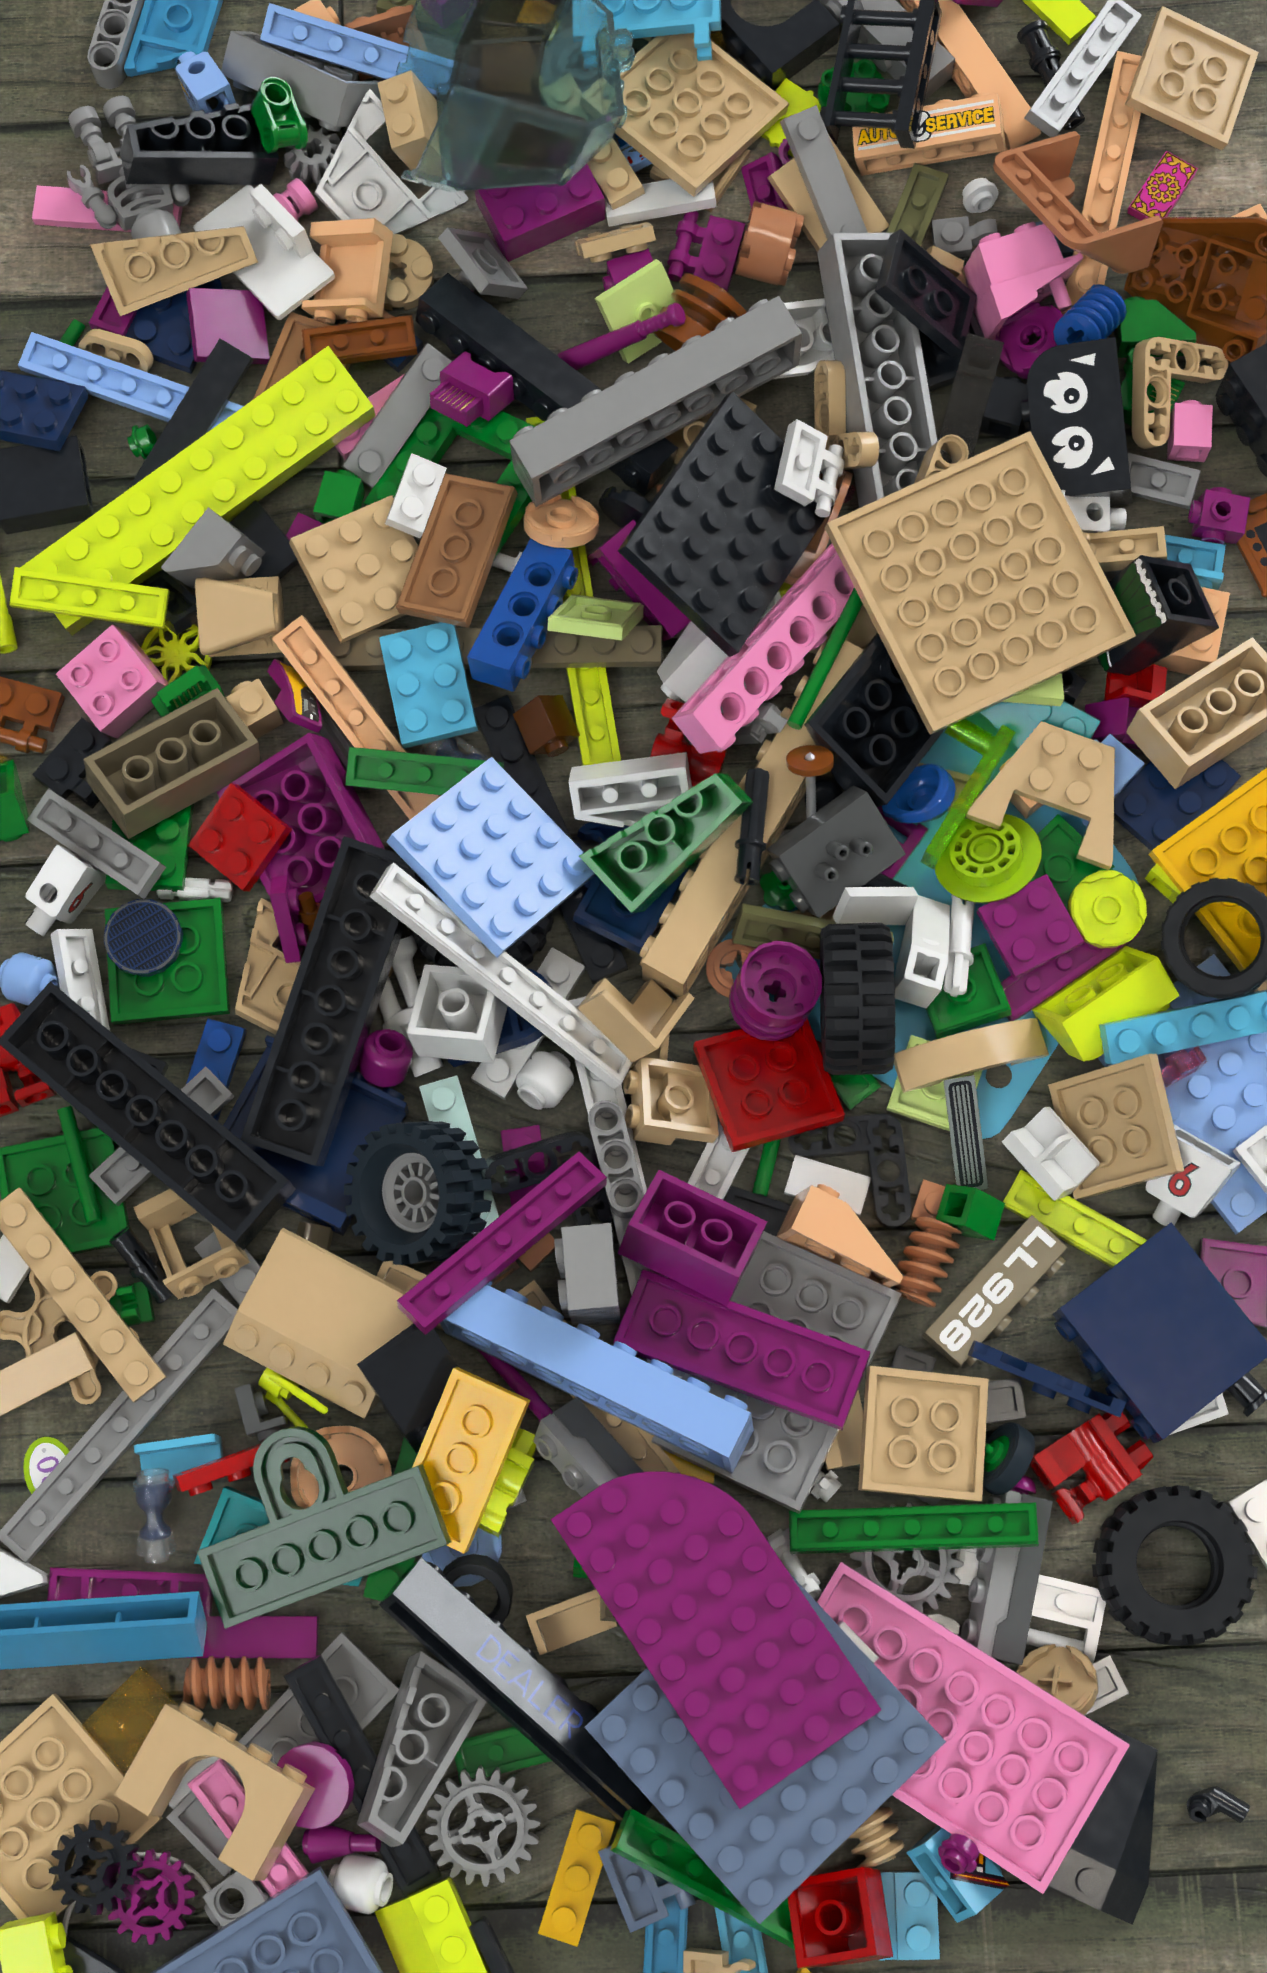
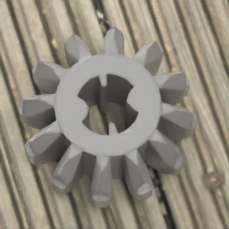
(312, 161)

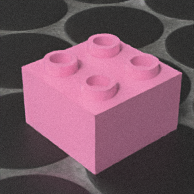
(113, 681)

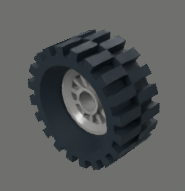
(417, 1192)

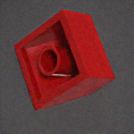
(840, 1919)

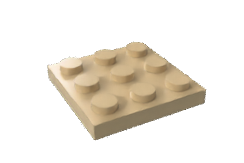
(1192, 78)
(357, 568)
(1122, 1121)
(923, 1434)

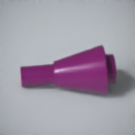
(334, 1842)

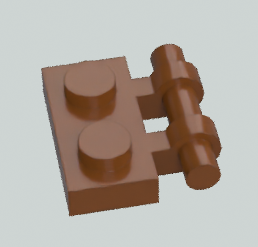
(29, 706)

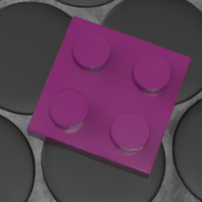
(1030, 927)

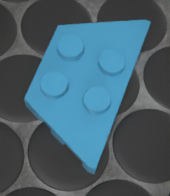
(168, 31)

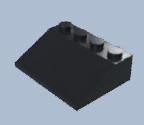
(871, 726)

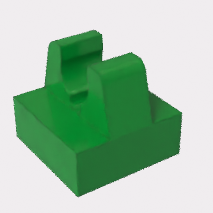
(133, 1304)

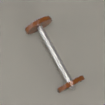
(810, 762)

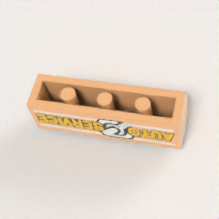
(945, 133)

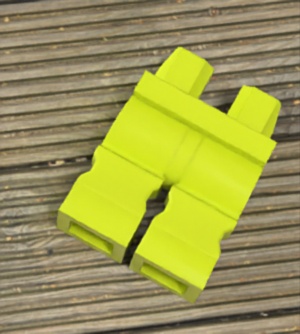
(510, 1482)

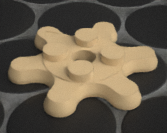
(39, 1328)

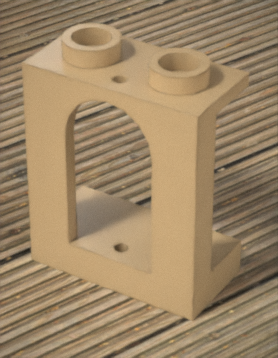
(157, 1217)

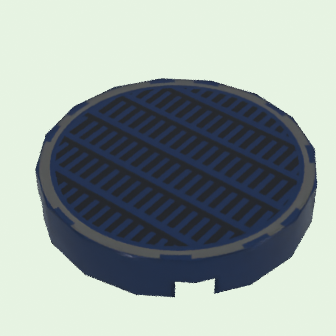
(143, 937)

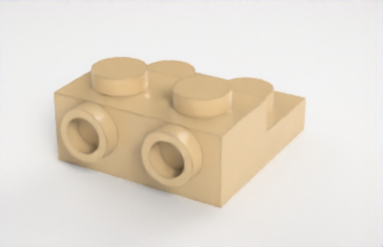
(669, 1102)

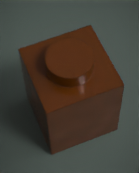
(546, 725)

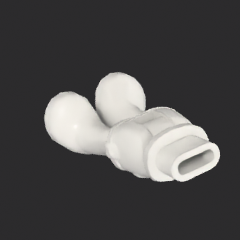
(391, 1011)

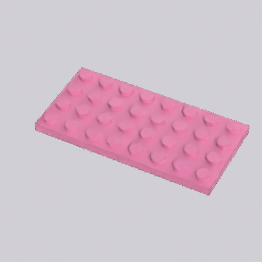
(1014, 1759)

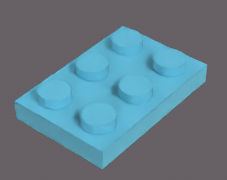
(428, 684)

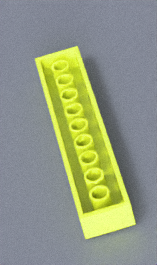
(221, 471)

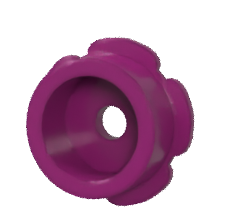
(958, 1854)

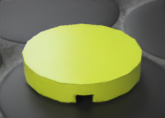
(1107, 908)

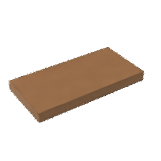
(456, 550)

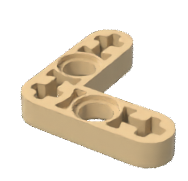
(1159, 374)
(860, 448)

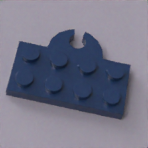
(606, 913)

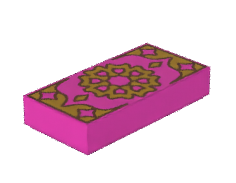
(1163, 188)

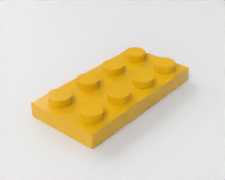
(468, 1449)

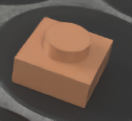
(927, 1200)

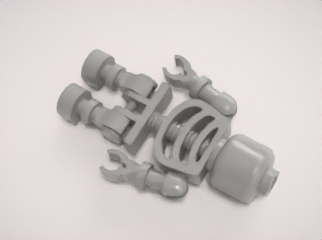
(136, 207)

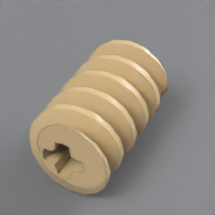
(875, 1839)

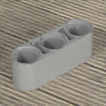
(111, 48)
(613, 1140)

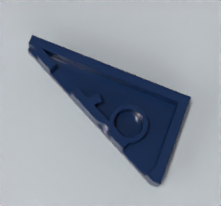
(1047, 1382)

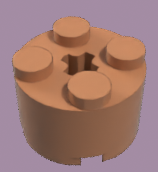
(769, 244)

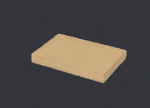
(794, 194)

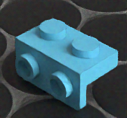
(1203, 556)

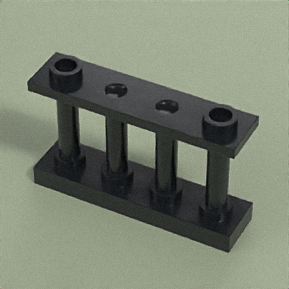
(909, 88)

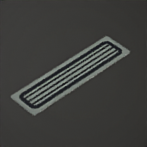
(965, 1132)

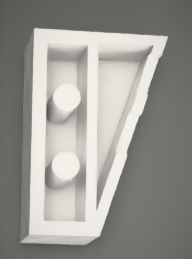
(627, 789)

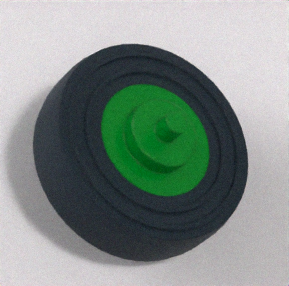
(1007, 1457)

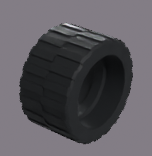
(1174, 929)

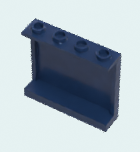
(321, 1188)
(1161, 1334)

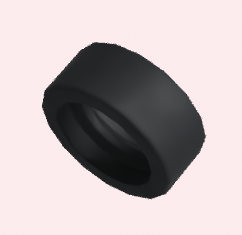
(489, 1569)

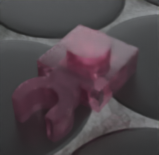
(1182, 1065)

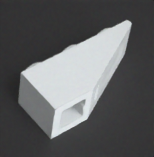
(923, 953)

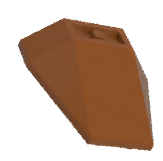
(1211, 279)

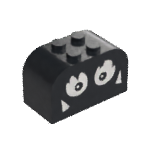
(1080, 419)

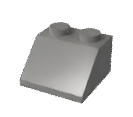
(213, 551)

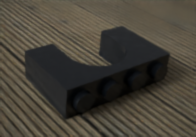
(783, 48)

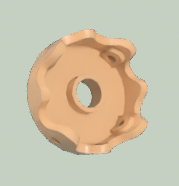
(351, 1448)

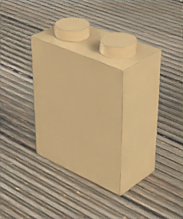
(409, 115)

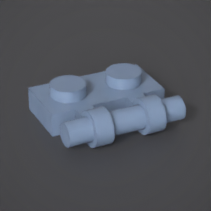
(638, 1892)

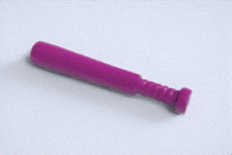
(614, 341)

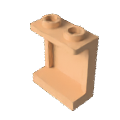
(360, 260)

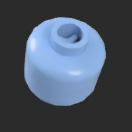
(25, 977)

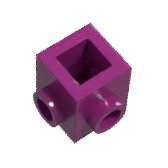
(1219, 516)

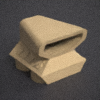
(239, 615)

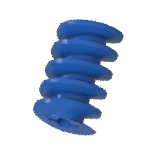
(1091, 316)

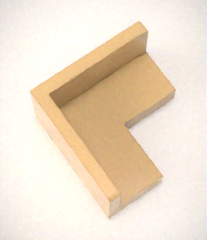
(635, 1025)

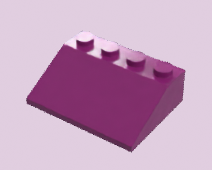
(310, 795)

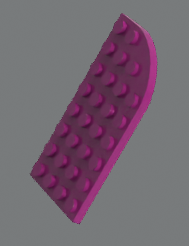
(717, 1625)

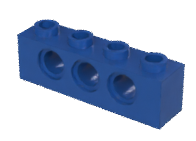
(532, 590)

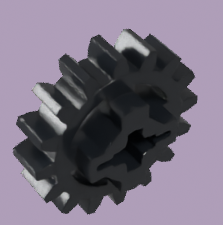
(88, 1851)

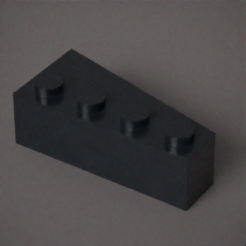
(198, 149)

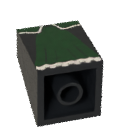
(1163, 609)

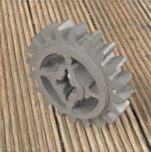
(940, 1574)
(489, 1844)

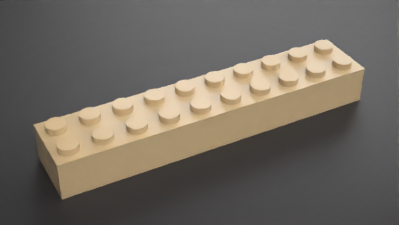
(710, 893)

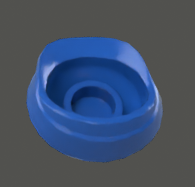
(922, 796)

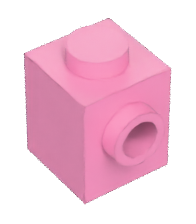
(1190, 431)

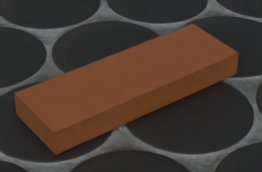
(363, 339)

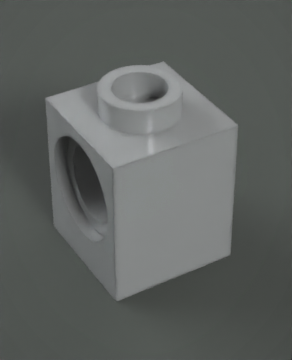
(218, 1906)

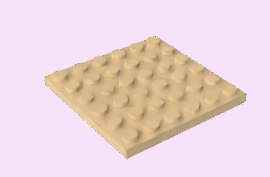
(979, 582)

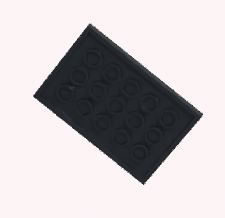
(719, 530)

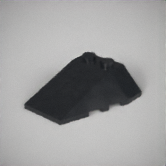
(1113, 1849)

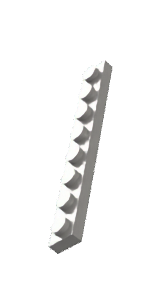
(116, 1430)

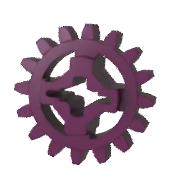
(166, 1909)

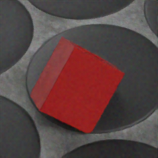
(1139, 687)

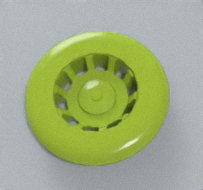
(985, 853)

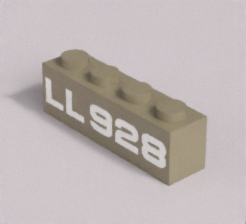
(995, 1292)

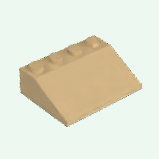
(317, 1320)

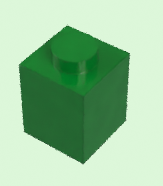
(338, 495)
(970, 1211)

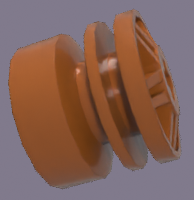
(704, 309)

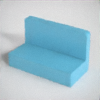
(180, 1453)

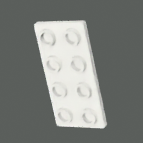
(286, 261)

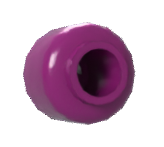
(385, 1058)

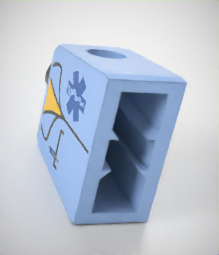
(202, 80)

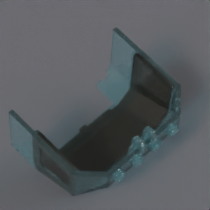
(518, 89)

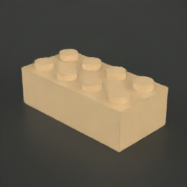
(1205, 715)

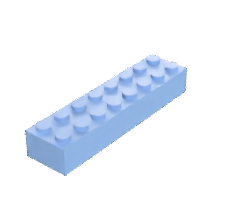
(604, 1374)

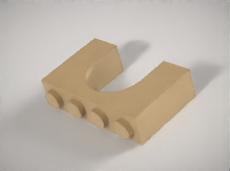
(272, 1794)

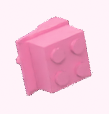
(1017, 271)

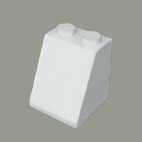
(690, 664)

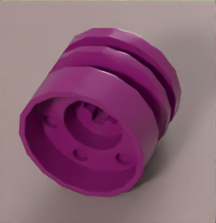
(788, 975)

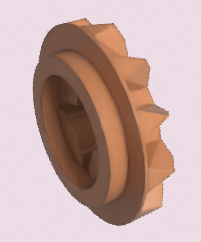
(723, 956)

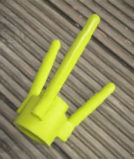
(280, 1386)

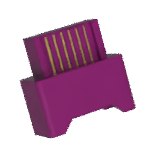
(471, 391)

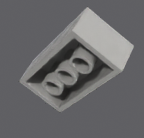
(588, 1264)

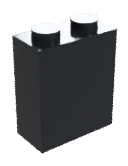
(43, 487)

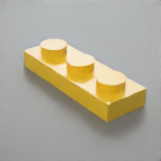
(576, 1878)

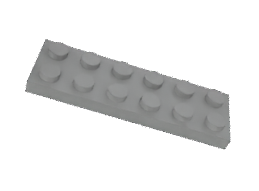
(286, 1726)

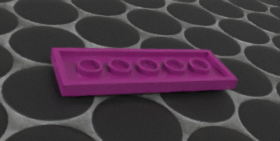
(743, 1349)

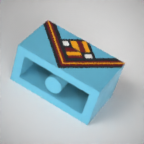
(960, 1893)

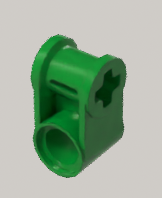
(278, 116)

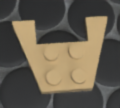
(1063, 774)
(266, 975)

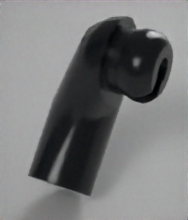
(1213, 1801)

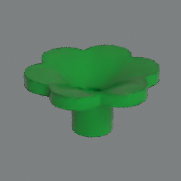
(776, 893)

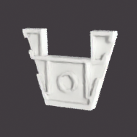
(365, 187)

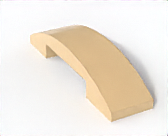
(969, 1052)

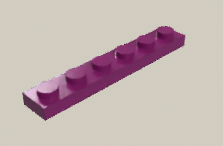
(501, 1243)

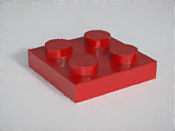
(240, 837)

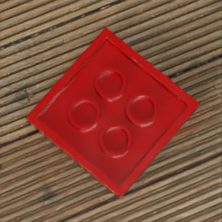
(767, 1086)

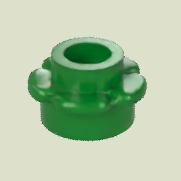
(142, 440)

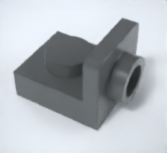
(252, 1409)

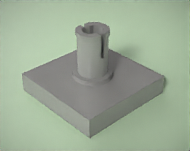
(482, 264)

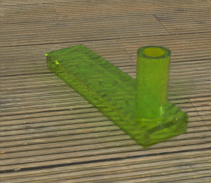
(992, 749)

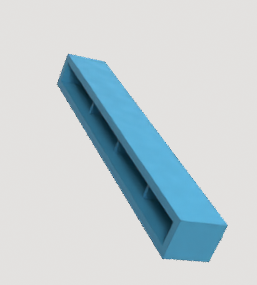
(102, 1630)

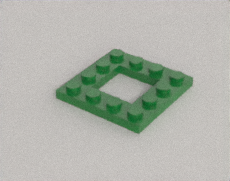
(433, 438)

